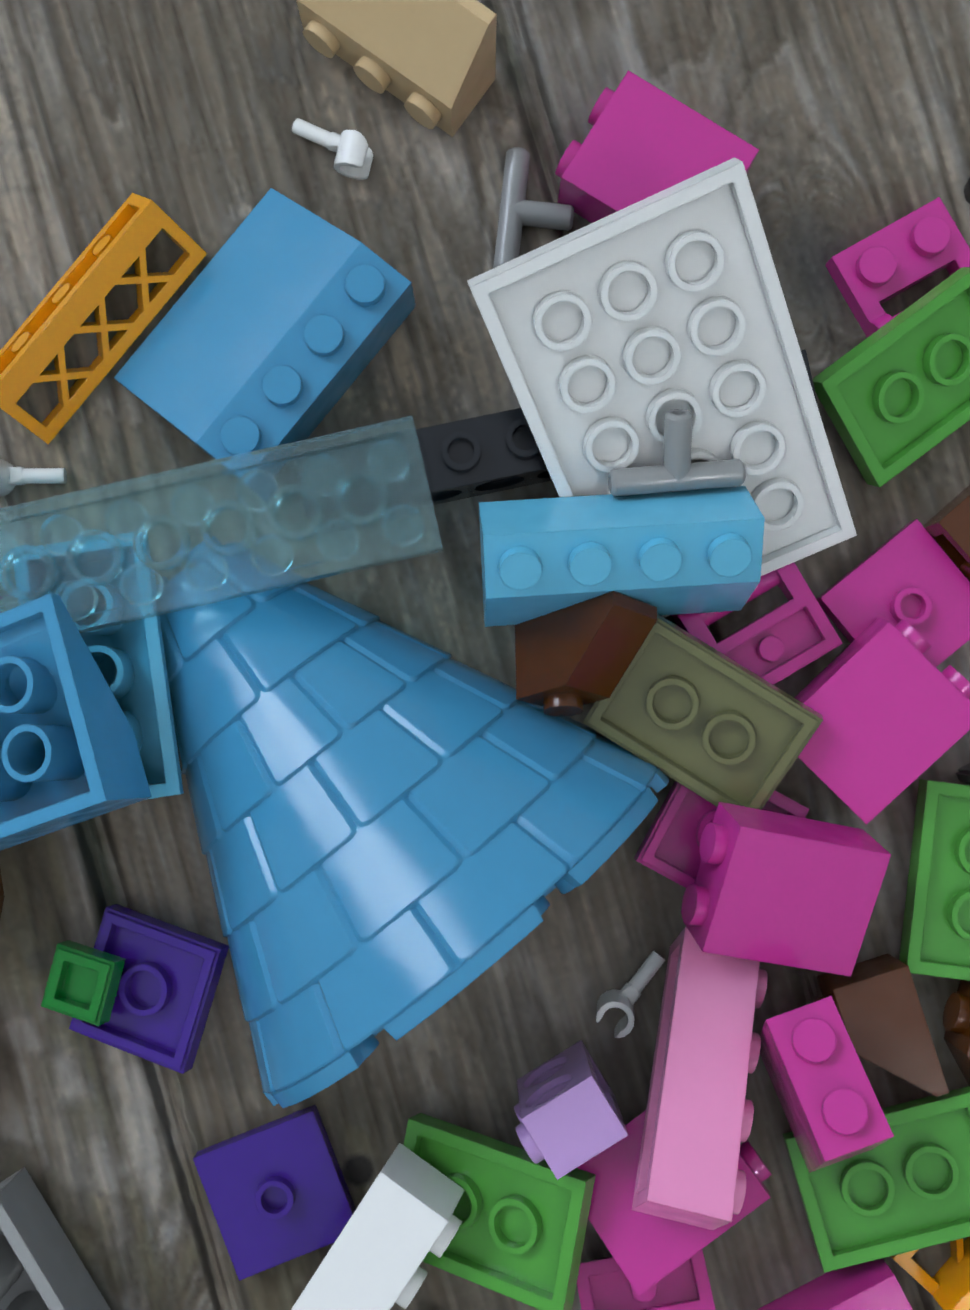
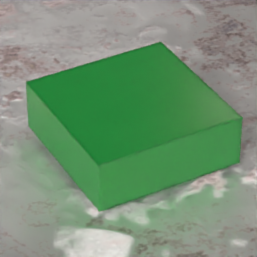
(83, 982)

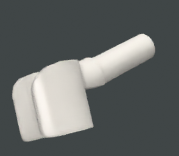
(352, 155)
(13, 476)
(629, 995)

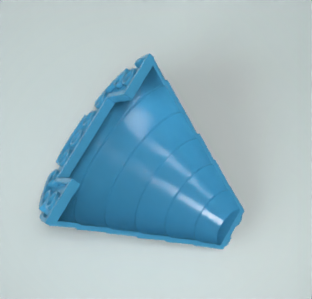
(373, 818)

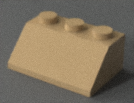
(421, 51)

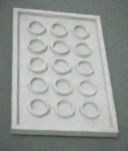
(661, 316)

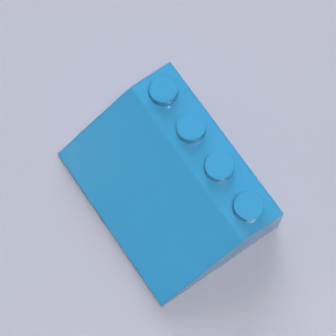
(269, 332)
(61, 728)

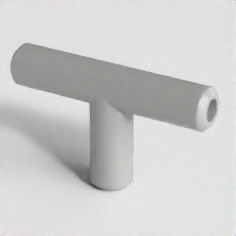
(519, 212)
(677, 470)

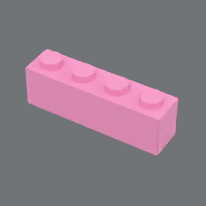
(699, 1088)

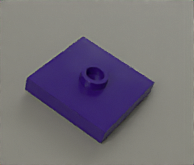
(162, 988)
(276, 1191)

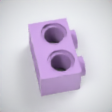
(567, 1111)

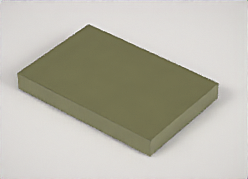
(704, 719)

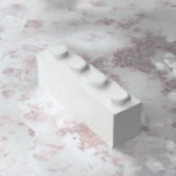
(387, 1239)

